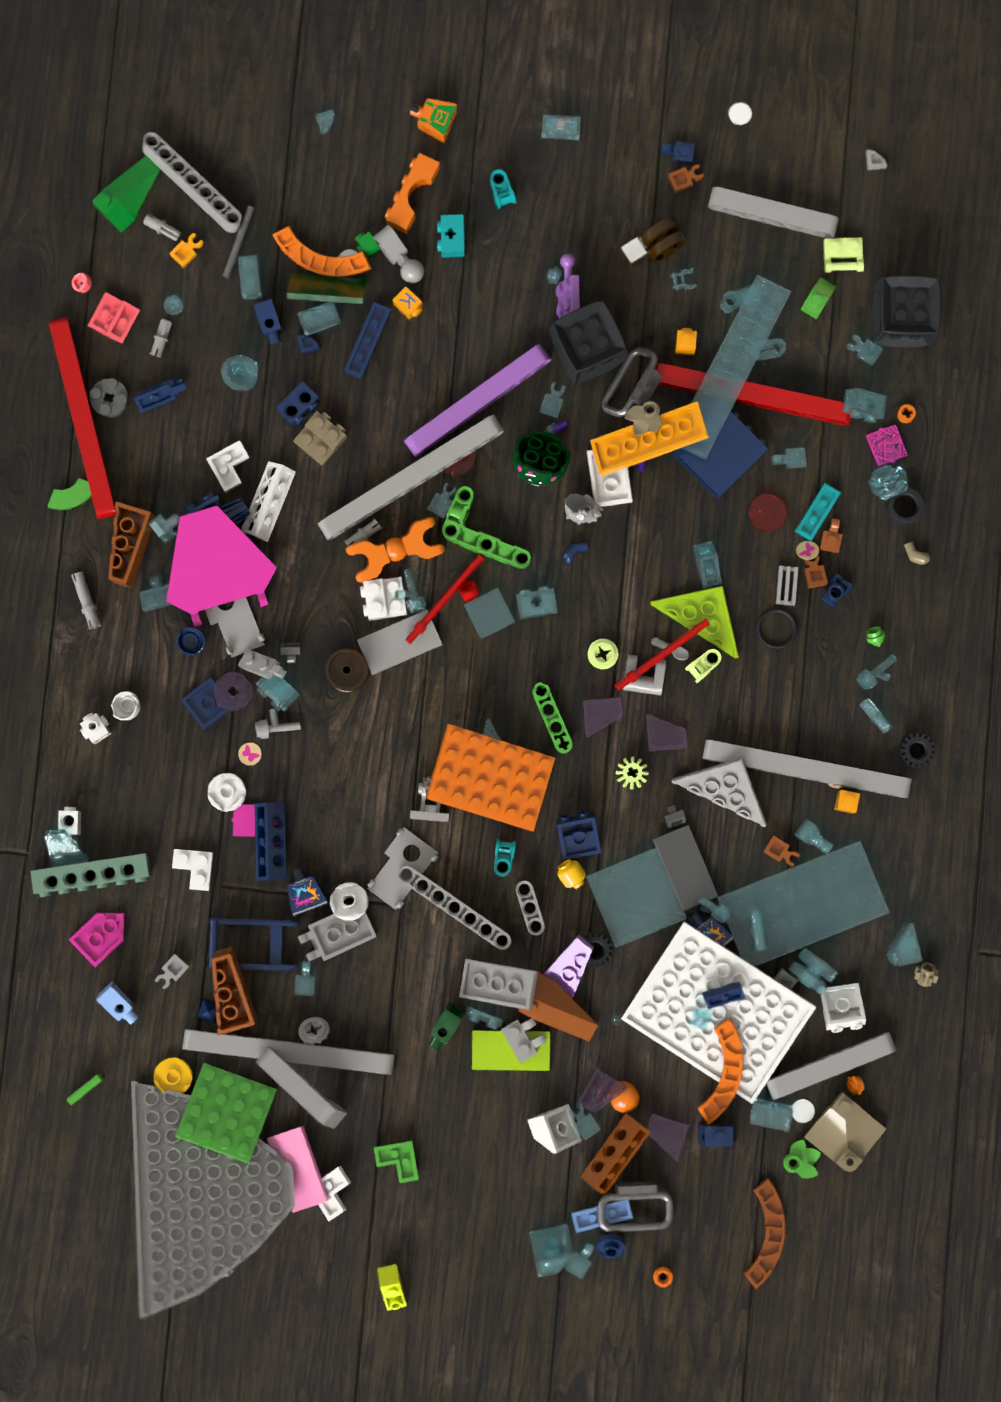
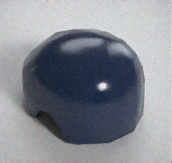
(190, 640)

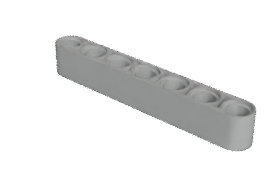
(188, 174)
(773, 212)
(460, 915)
(831, 1065)

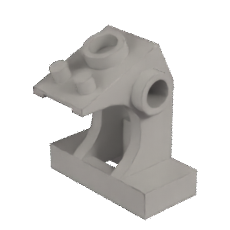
(428, 812)

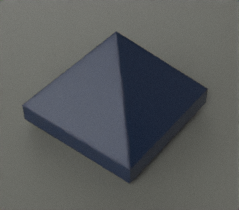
(207, 1011)

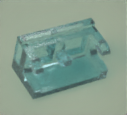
(771, 1114)

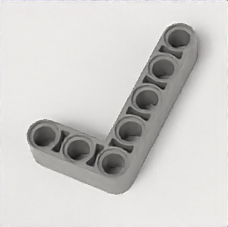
(300, 1089)

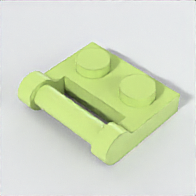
(841, 249)

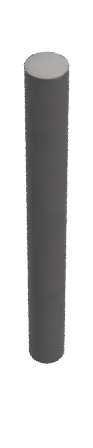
(238, 242)

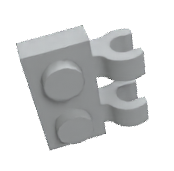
(519, 1040)

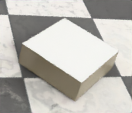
(633, 250)

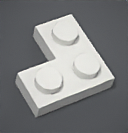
(223, 463)
(200, 865)
(333, 1183)

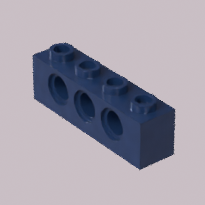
(270, 841)

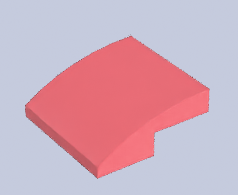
(113, 317)

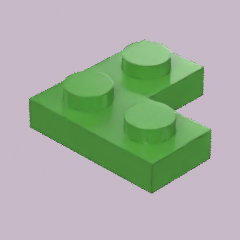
(400, 1154)

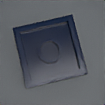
(203, 704)

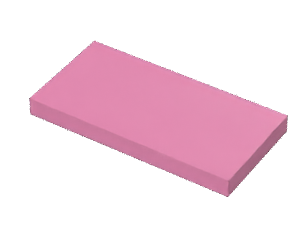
(307, 1180)

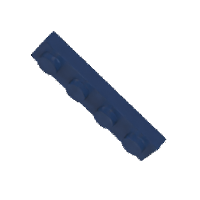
(367, 340)

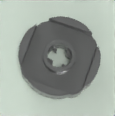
(105, 387)

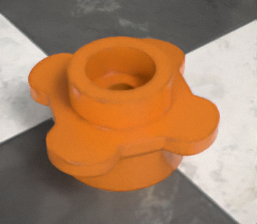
(855, 1085)

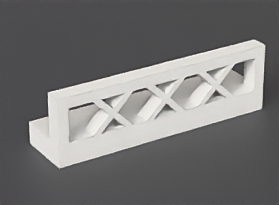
(270, 502)

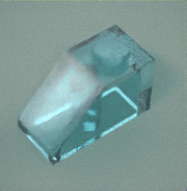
(707, 564)

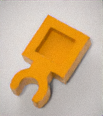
(184, 253)

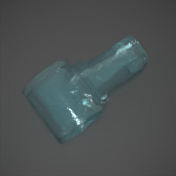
(810, 835)

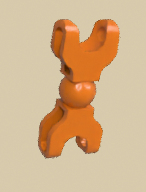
(395, 549)

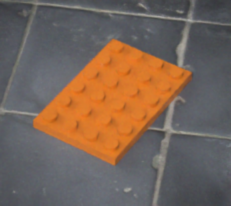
(490, 777)

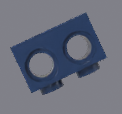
(293, 400)

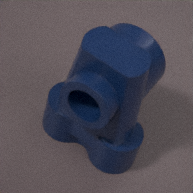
(838, 588)

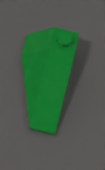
(126, 194)

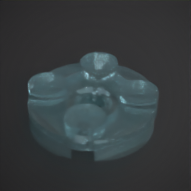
(897, 484)

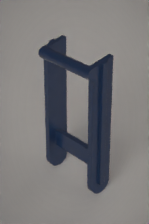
(275, 941)

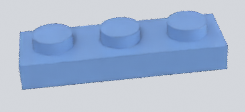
(614, 1212)

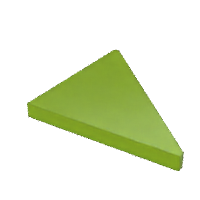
(696, 606)

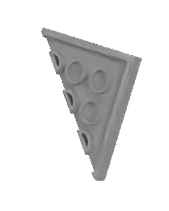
(726, 786)

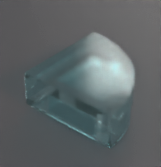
(325, 120)

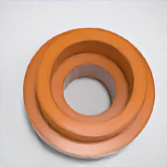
(662, 1283)

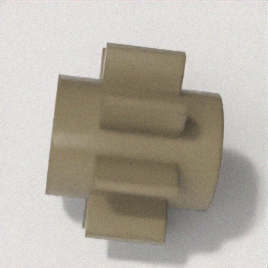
(926, 974)

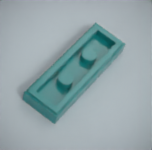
(817, 512)

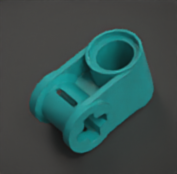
(502, 192)
(504, 855)

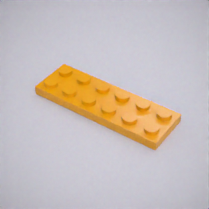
(625, 449)

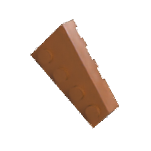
(128, 543)

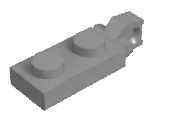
(261, 665)

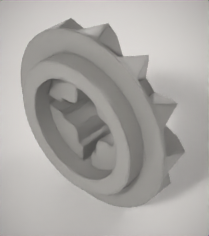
(319, 1025)

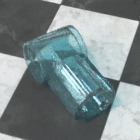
(738, 298)

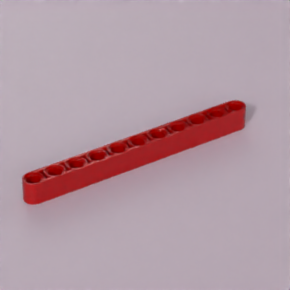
(761, 396)
(82, 418)

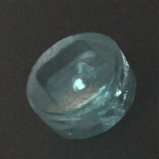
(173, 305)

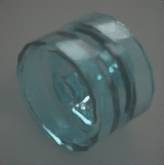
(811, 973)

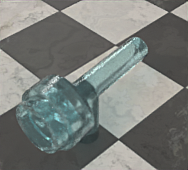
(415, 604)
(867, 679)

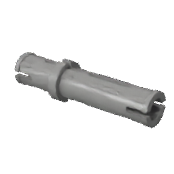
(88, 607)

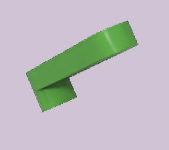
(549, 719)

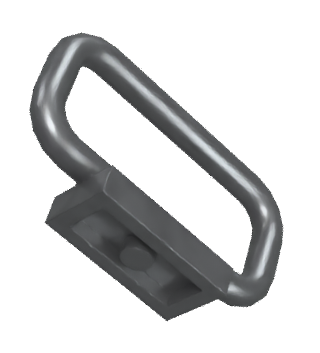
(643, 389)
(635, 1191)

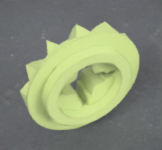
(605, 645)

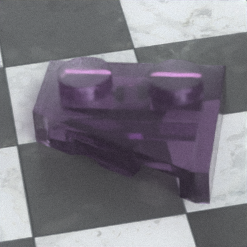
(601, 713)

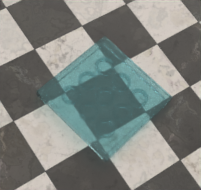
(635, 897)

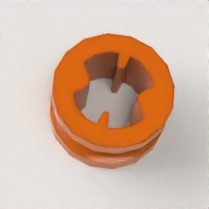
(902, 418)

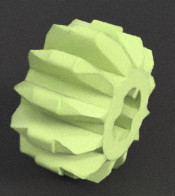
(629, 779)

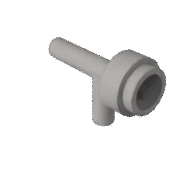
(263, 729)

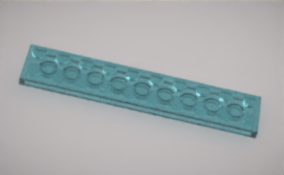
(737, 357)

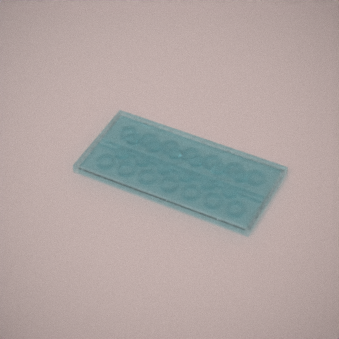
(805, 903)

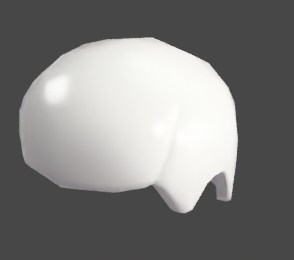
(125, 706)

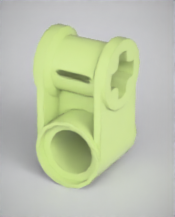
(703, 665)

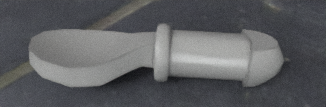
(680, 653)

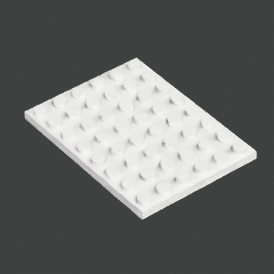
(764, 1020)

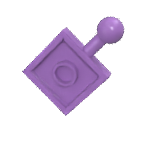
(568, 289)

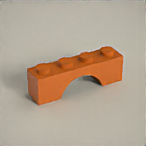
(422, 173)

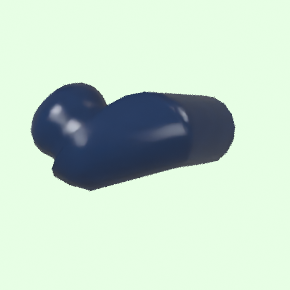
(572, 549)

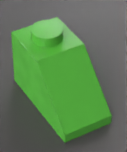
(818, 298)

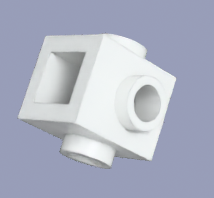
(101, 730)

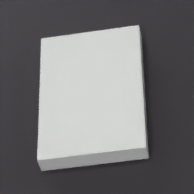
(611, 488)

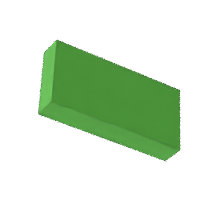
(85, 1089)

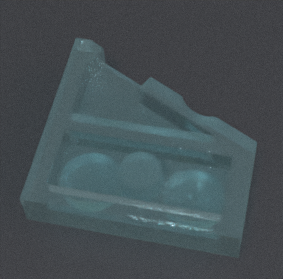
(63, 849)

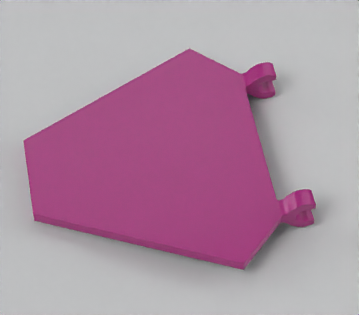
(215, 564)

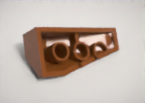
(559, 1009)

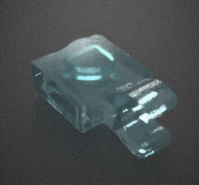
(793, 458)
(305, 983)
(580, 1263)

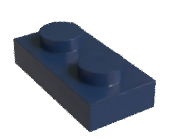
(723, 995)

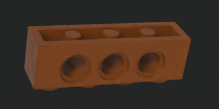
(615, 1154)

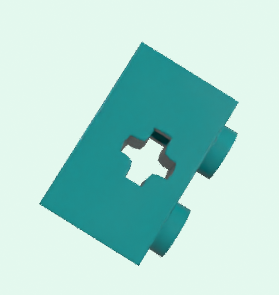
(455, 225)

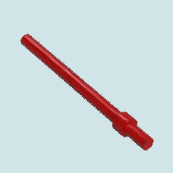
(420, 627)
(632, 676)

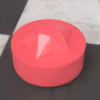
(81, 282)

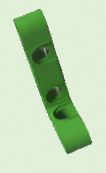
(472, 540)

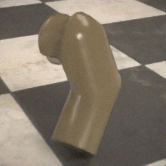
(916, 556)

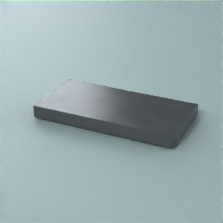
(685, 867)

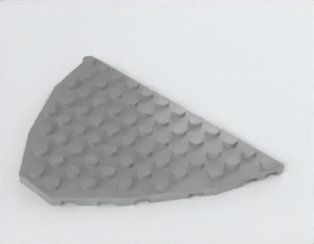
(195, 1205)

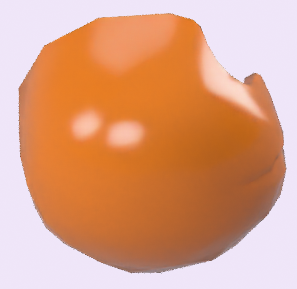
(626, 1100)

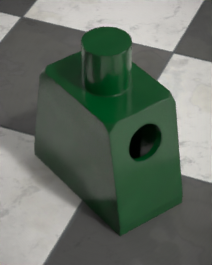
(449, 1020)

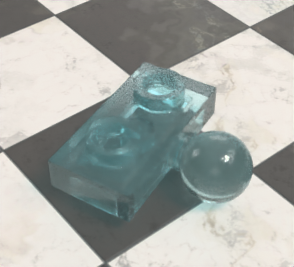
(155, 597)

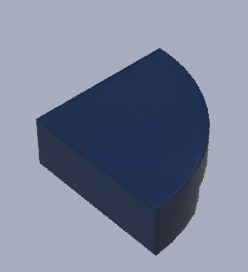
(307, 344)

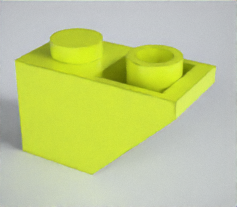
(391, 1287)

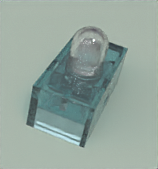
(561, 127)
(164, 527)

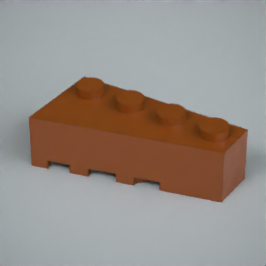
(231, 994)

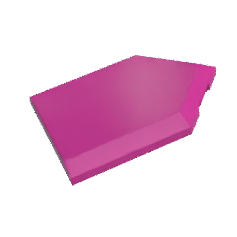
(99, 936)

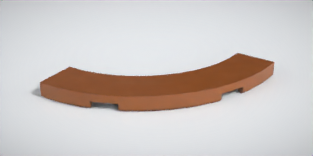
(773, 1237)

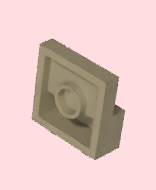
(320, 437)

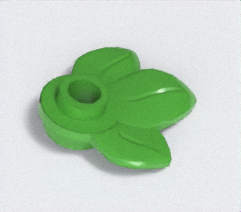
(804, 1159)

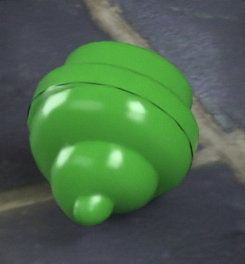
(875, 636)

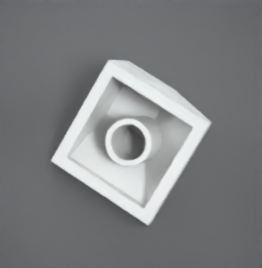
(555, 1129)

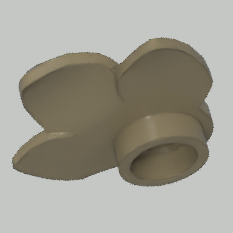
(643, 420)

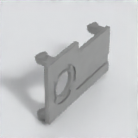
(237, 627)
(387, 883)

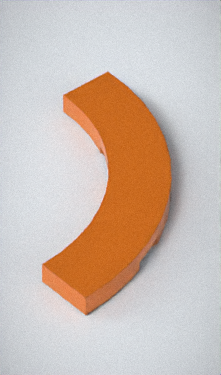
(319, 263)
(731, 1073)

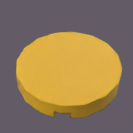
(173, 1075)

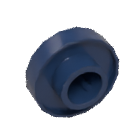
(611, 1246)

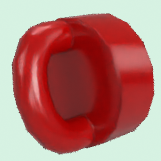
(469, 591)

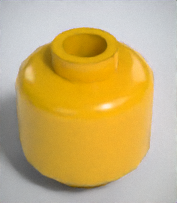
(571, 873)

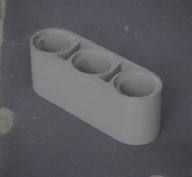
(530, 897)

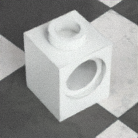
(74, 829)

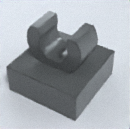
(291, 651)
(674, 817)

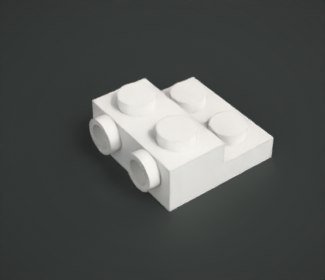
(381, 598)
(843, 1007)

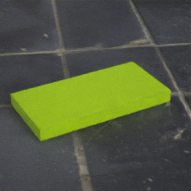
(494, 1052)

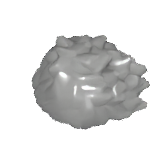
(582, 508)

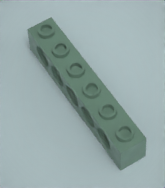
(41, 877)

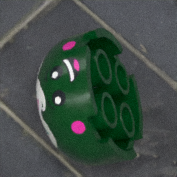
(540, 458)

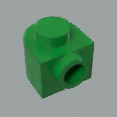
(367, 244)

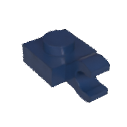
(681, 151)

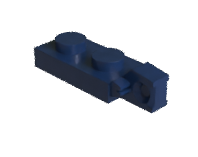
(159, 394)

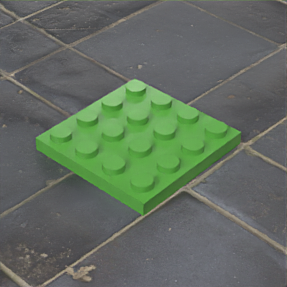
(226, 1113)

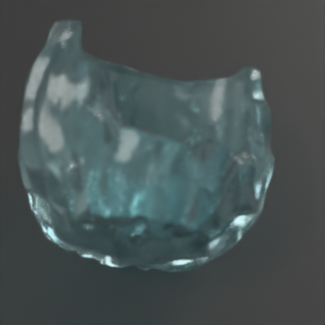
(240, 372)

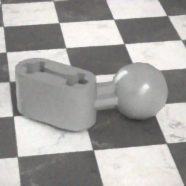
(395, 251)

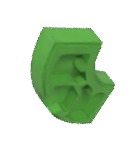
(70, 497)

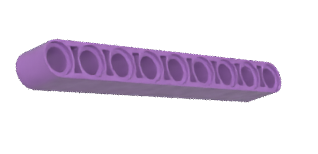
(477, 400)

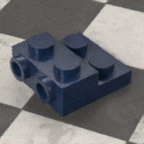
(578, 835)

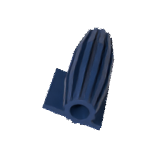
(234, 509)

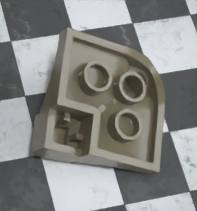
(845, 1132)

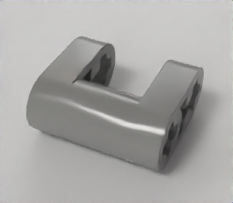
(646, 684)

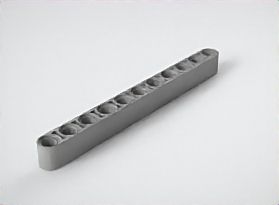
(410, 477)
(808, 769)
(289, 1051)

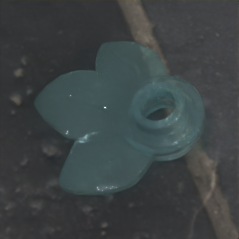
(720, 913)

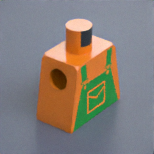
(435, 117)

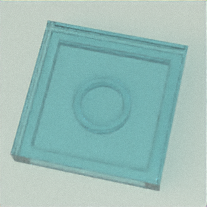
(489, 613)

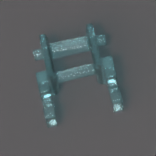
(683, 285)

